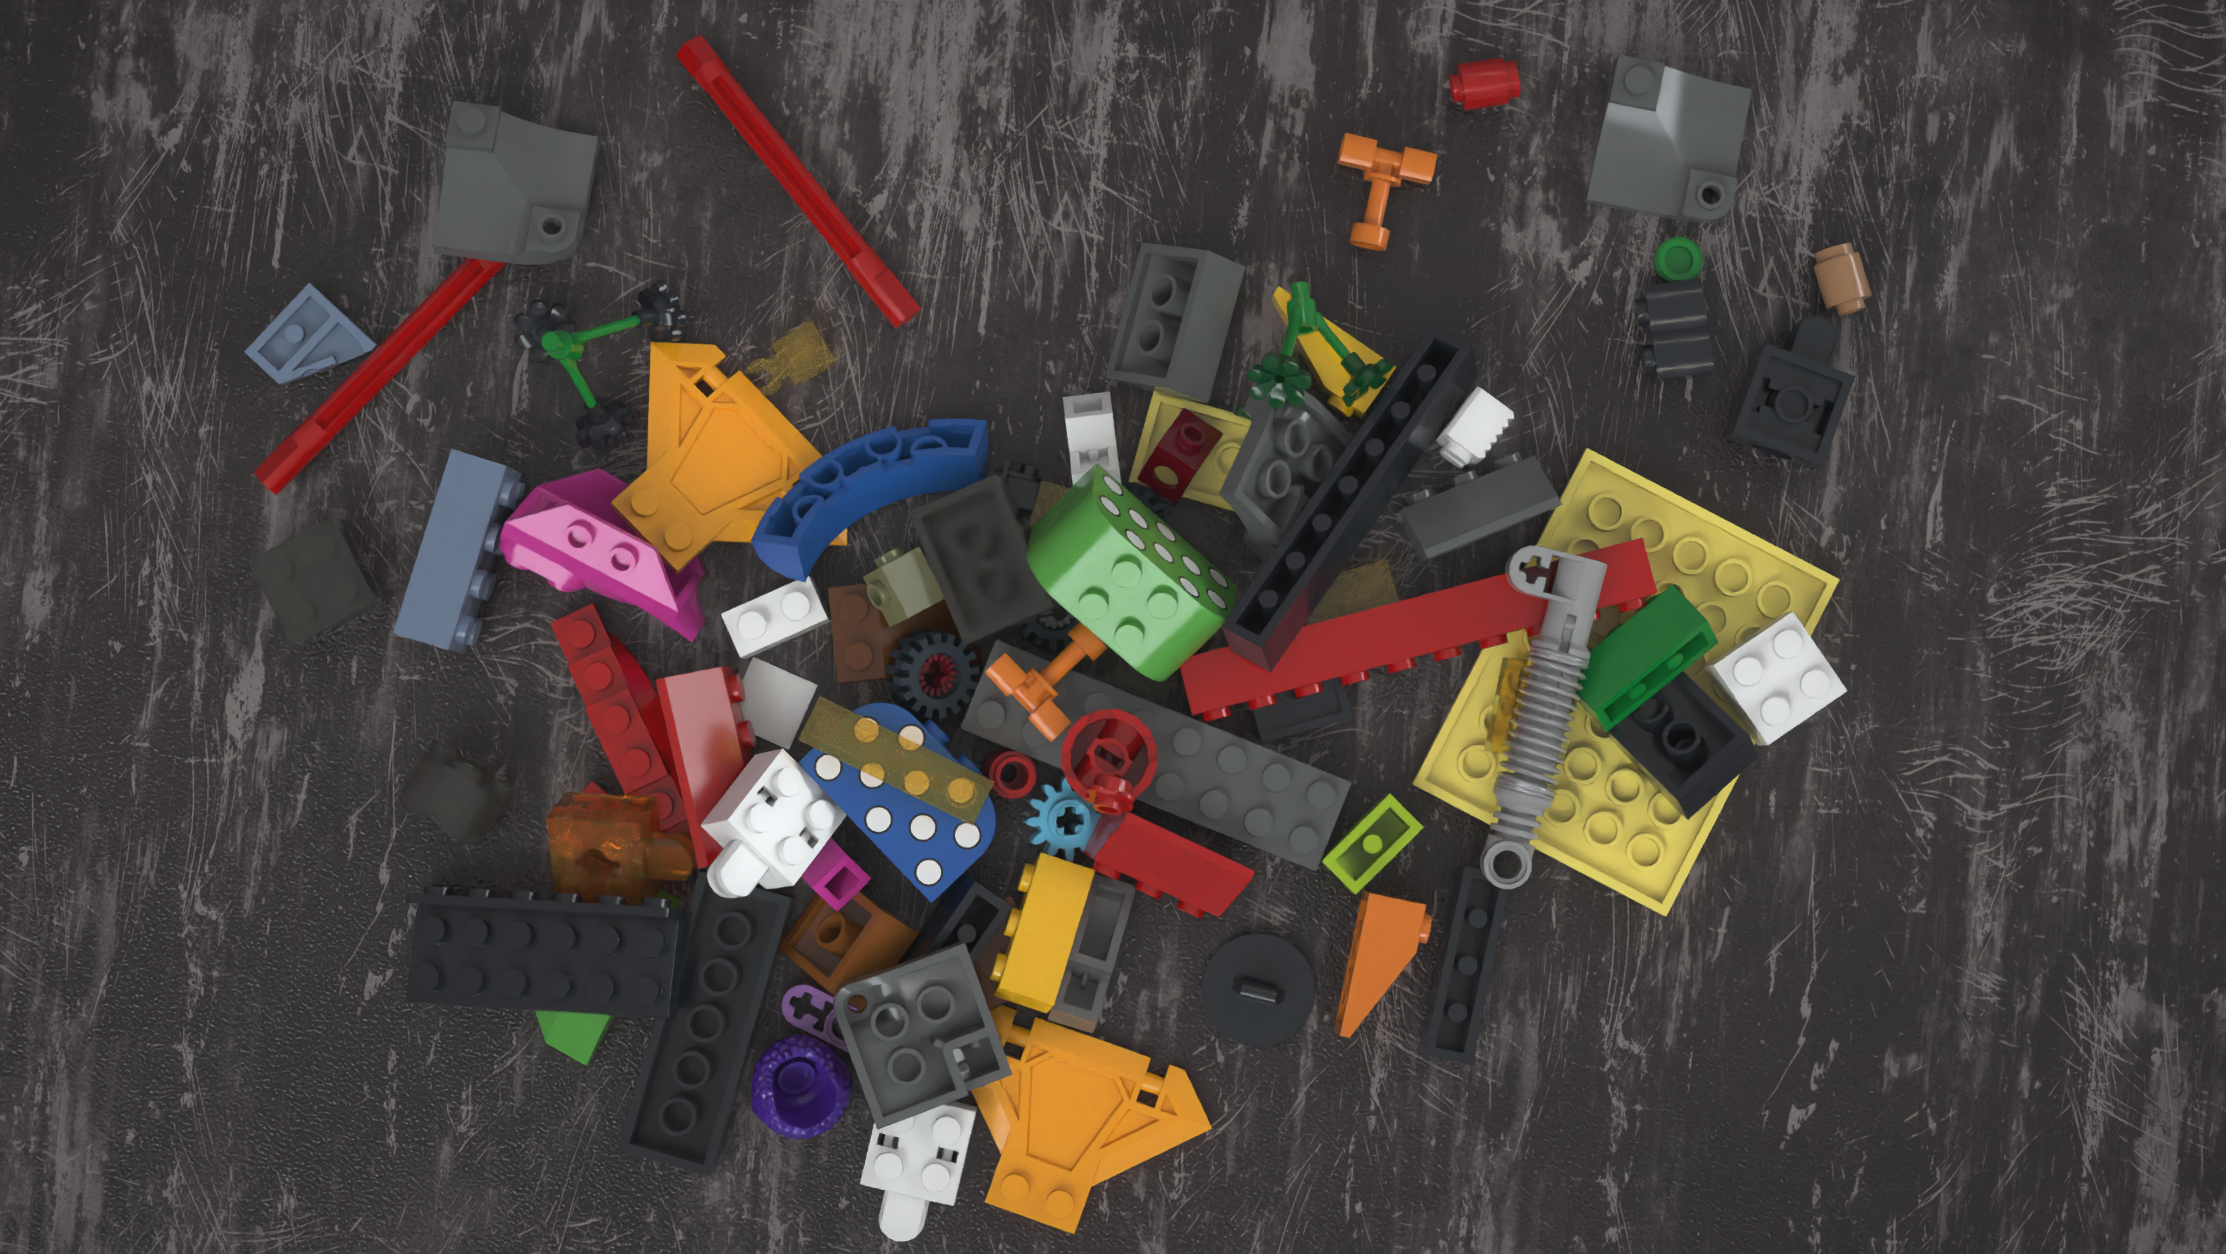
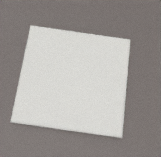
(775, 702)

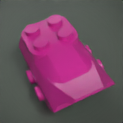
(581, 542)

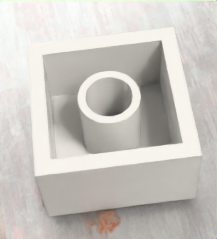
(1775, 679)

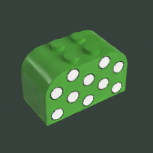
(1128, 575)

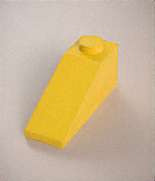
(1325, 362)

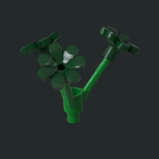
(1281, 373)

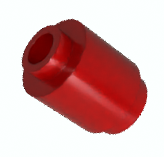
(1484, 83)
(1023, 776)

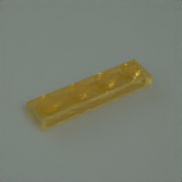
(896, 760)

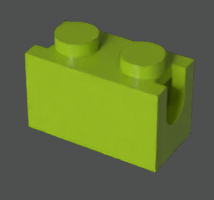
(1371, 843)

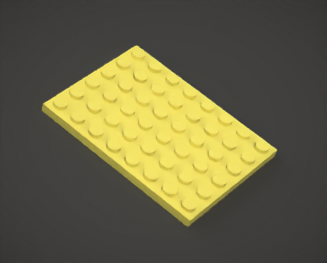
(1604, 809)

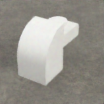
(1091, 434)

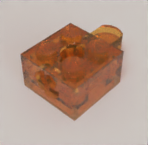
(617, 829)

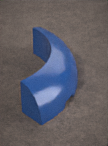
(862, 479)

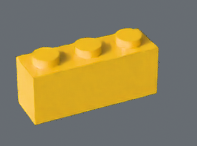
(1041, 932)

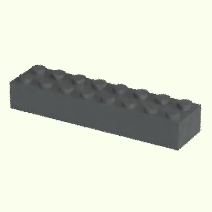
(1199, 768)

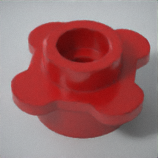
(1110, 795)

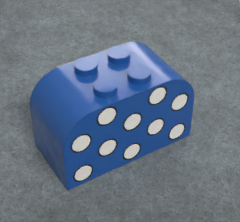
(914, 835)

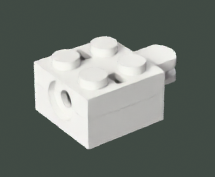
(769, 826)
(917, 1165)

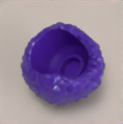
(800, 1087)

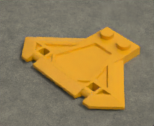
(709, 458)
(1076, 1118)

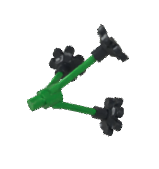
(559, 339)

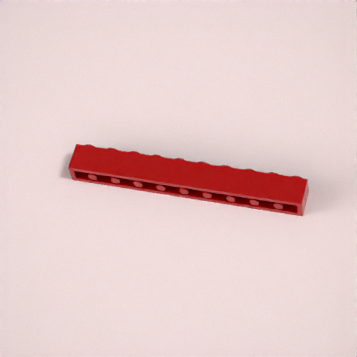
(1401, 632)

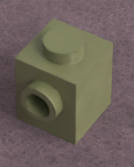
(902, 585)

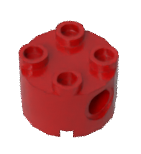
(1109, 745)

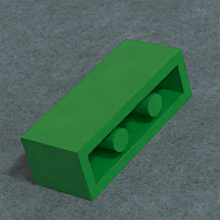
(1643, 656)

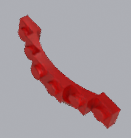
(623, 713)

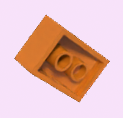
(1380, 949)

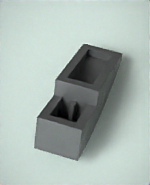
(1093, 954)

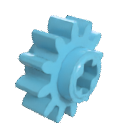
(1054, 806)

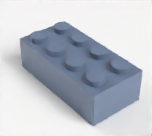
(459, 552)

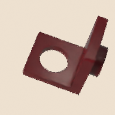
(1182, 451)

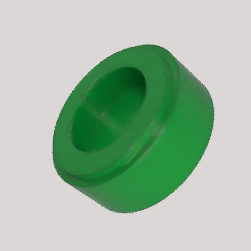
(1677, 260)

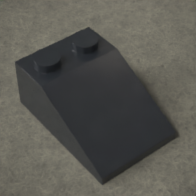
(1684, 744)

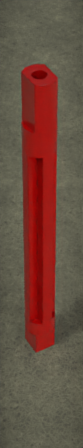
(798, 182)
(374, 373)

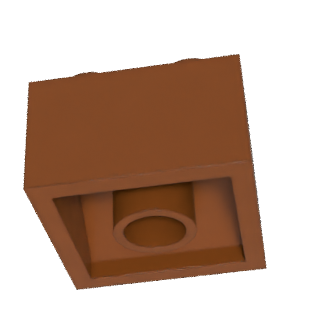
(847, 942)

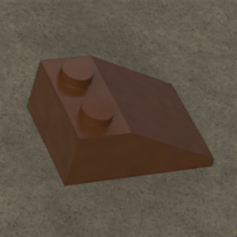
(865, 639)

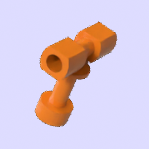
(1384, 170)
(1035, 689)

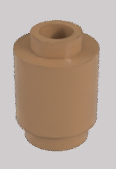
(1842, 279)

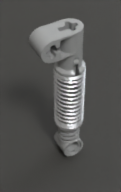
(1547, 701)

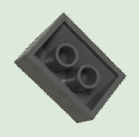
(1175, 321)
(1477, 506)

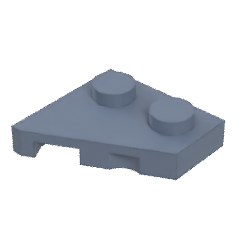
(308, 339)

